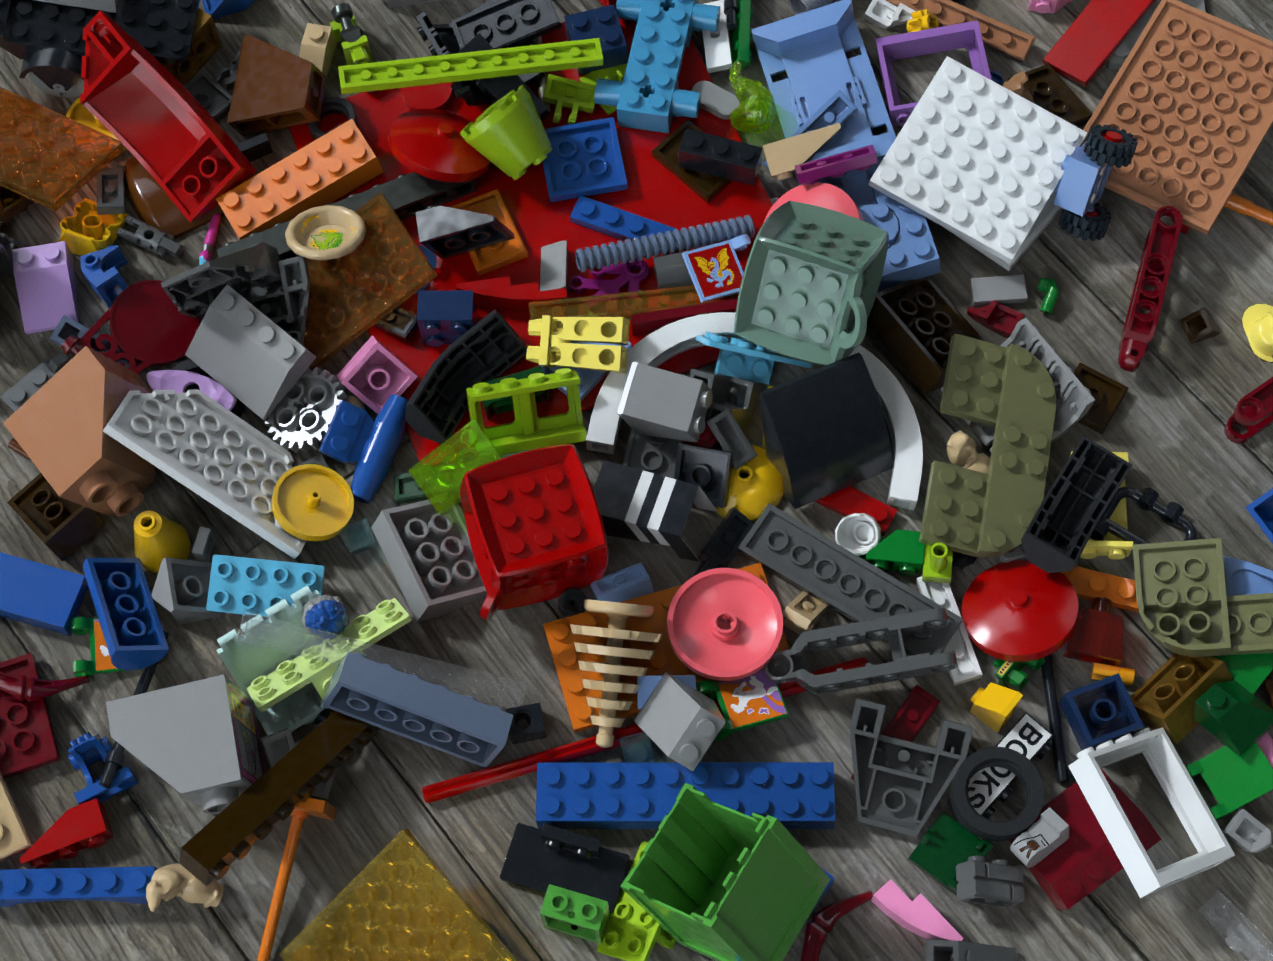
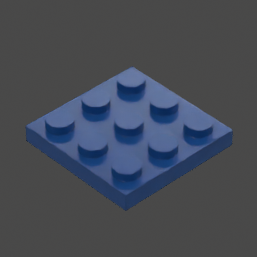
(584, 160)

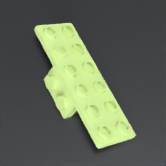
(300, 671)

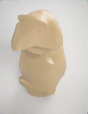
(962, 452)
(177, 881)

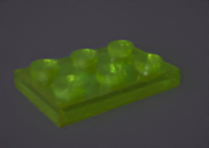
(444, 468)

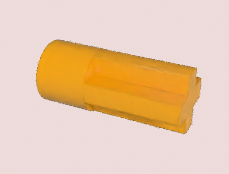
(1101, 671)

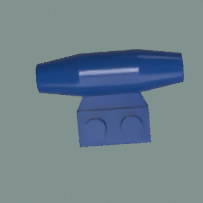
(367, 442)

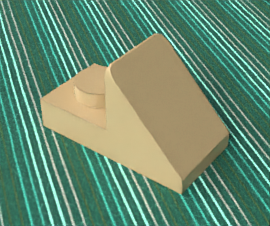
(803, 613)

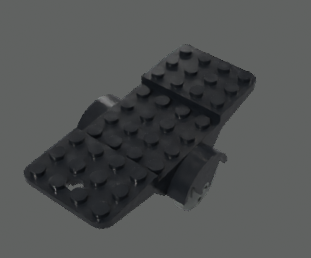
(53, 43)

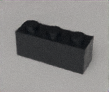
(720, 157)

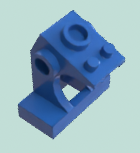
(102, 273)
(89, 750)

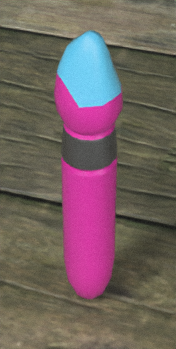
(210, 239)

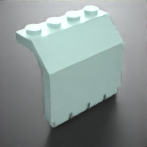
(251, 661)

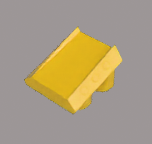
(87, 230)

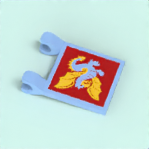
(716, 268)

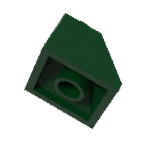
(1233, 715)

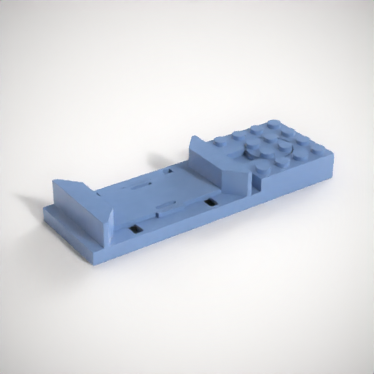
(814, 57)

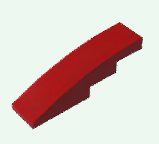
(499, 293)

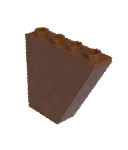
(274, 89)

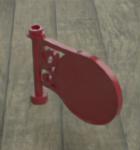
(143, 327)

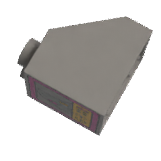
(193, 737)

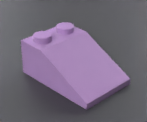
(45, 285)

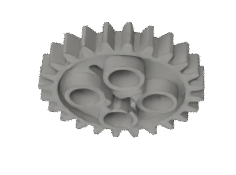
(306, 411)

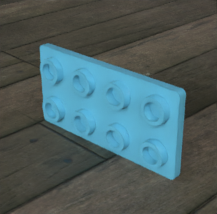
(743, 360)
(257, 584)

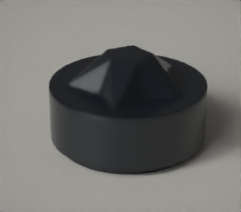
(571, 602)

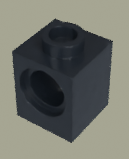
(536, 729)

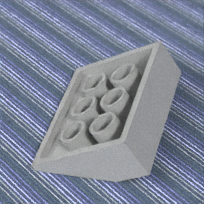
(248, 352)
(429, 557)

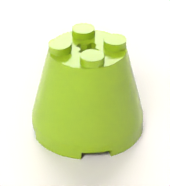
(510, 134)

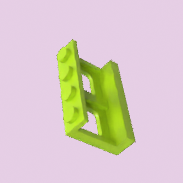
(528, 429)

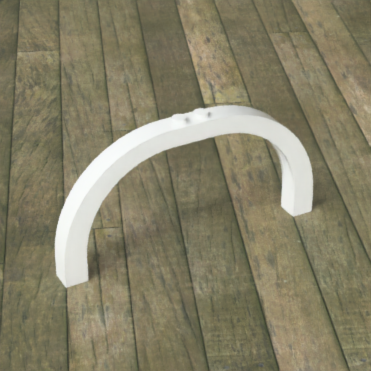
(681, 337)

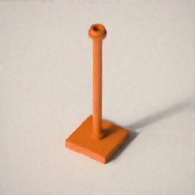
(300, 812)

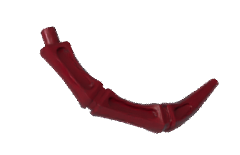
(34, 688)
(824, 921)

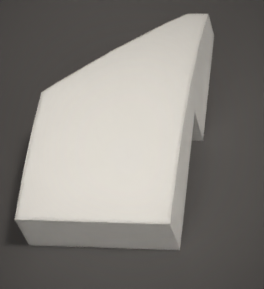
(886, 14)

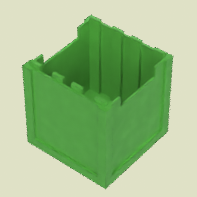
(726, 881)

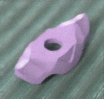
(179, 380)

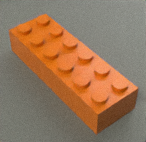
(302, 181)

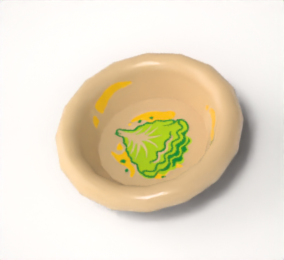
(325, 232)

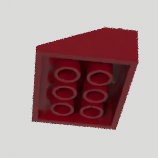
(1087, 855)

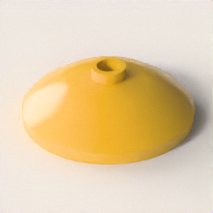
(755, 492)

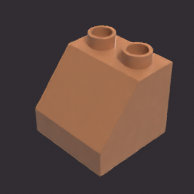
(66, 438)

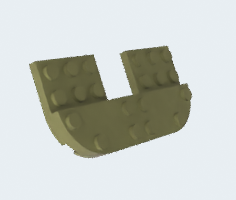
(1017, 396)
(1187, 604)

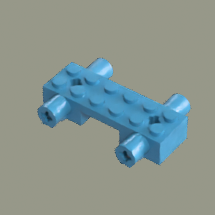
(650, 86)

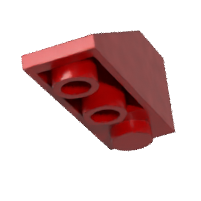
(74, 831)

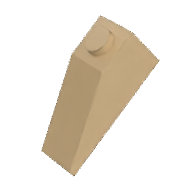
(318, 46)
(796, 150)

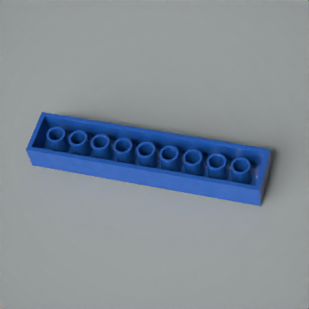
(643, 793)

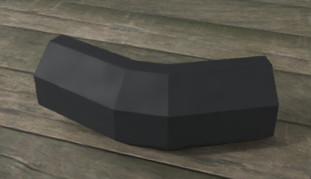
(471, 359)
(1073, 507)

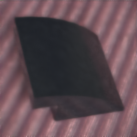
(825, 430)

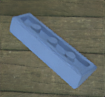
(834, 111)

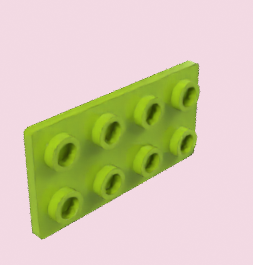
(631, 929)

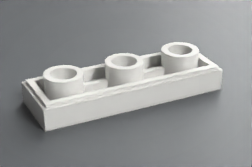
(717, 44)

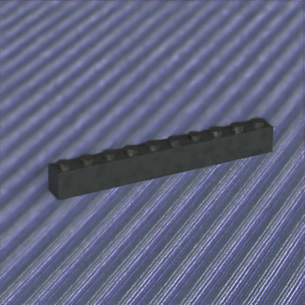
(405, 194)

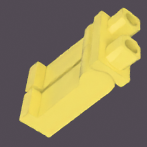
(559, 351)

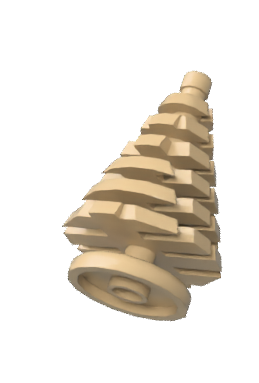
(612, 667)

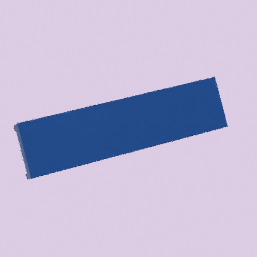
(39, 593)

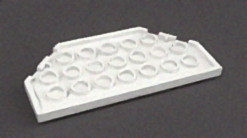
(209, 454)

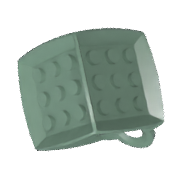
(810, 283)

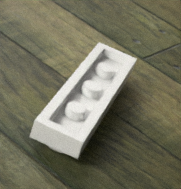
(968, 665)

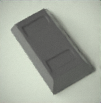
(731, 438)

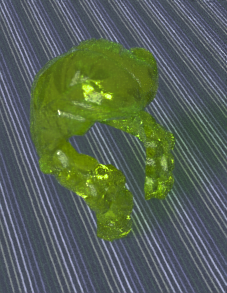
(755, 112)

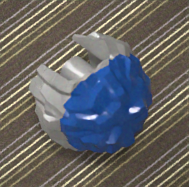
(325, 614)

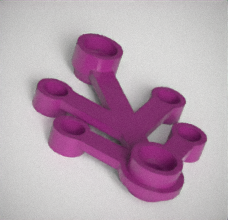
(612, 286)

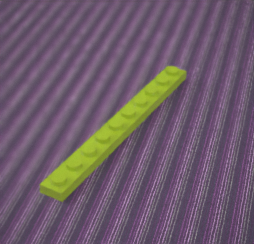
(470, 66)

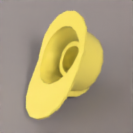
(1259, 330)

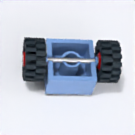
(1086, 178)

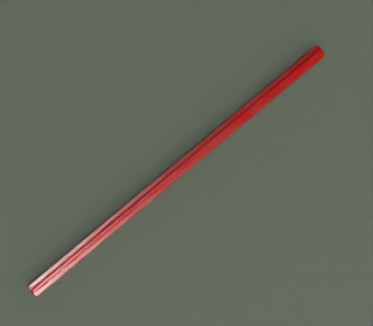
(572, 750)

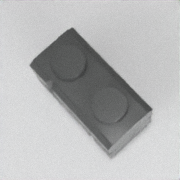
(989, 882)

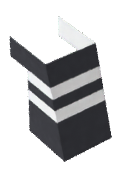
(647, 506)

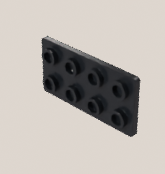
(564, 860)

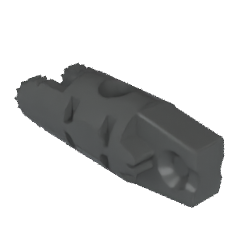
(151, 238)

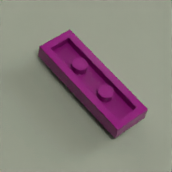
(836, 165)

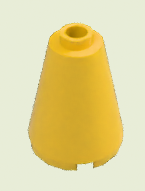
(159, 538)

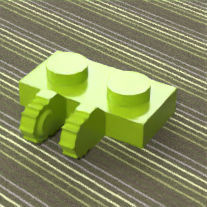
(569, 94)

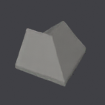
(184, 589)

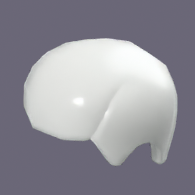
(858, 533)

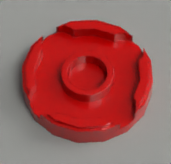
(427, 96)

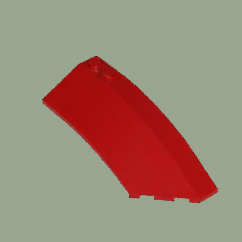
(158, 120)

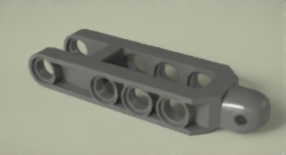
(793, 664)

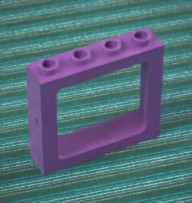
(925, 42)

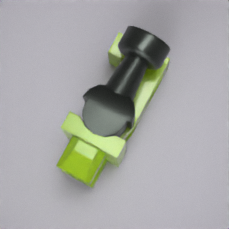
(346, 29)

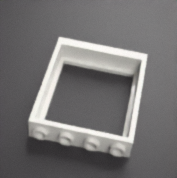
(1180, 791)

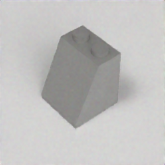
(664, 403)
(680, 720)

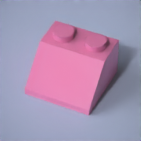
(376, 374)

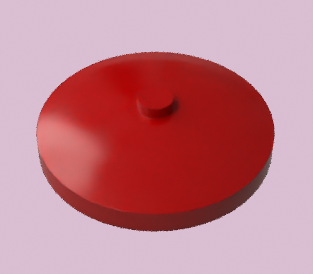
(432, 146)
(1020, 611)

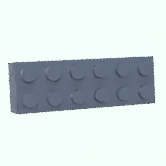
(418, 709)

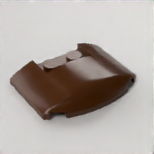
(155, 206)

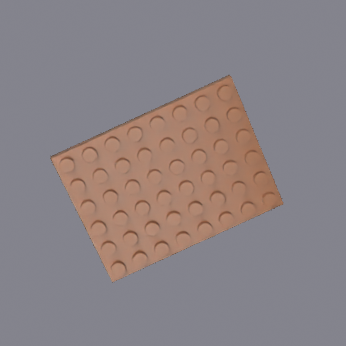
(1197, 106)

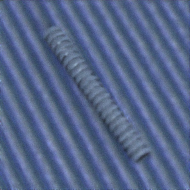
(663, 243)

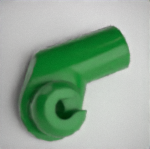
(1051, 295)

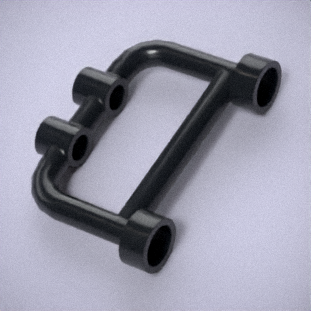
(1147, 501)

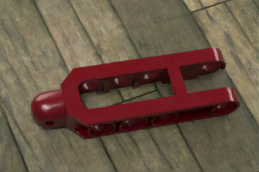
(1154, 271)
(1255, 415)

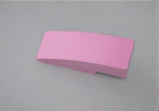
(915, 915)

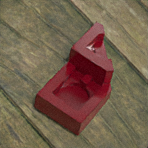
(996, 318)

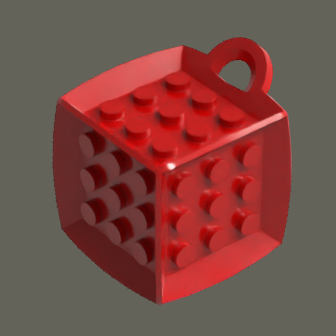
(533, 527)

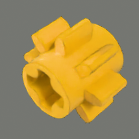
(921, 21)

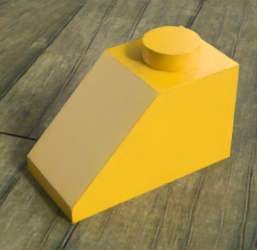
(995, 705)

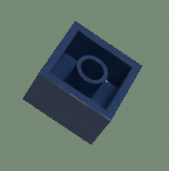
(601, 24)
(445, 315)
(1100, 712)

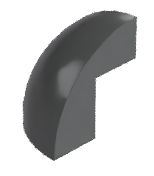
(730, 392)

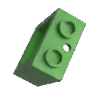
(565, 907)

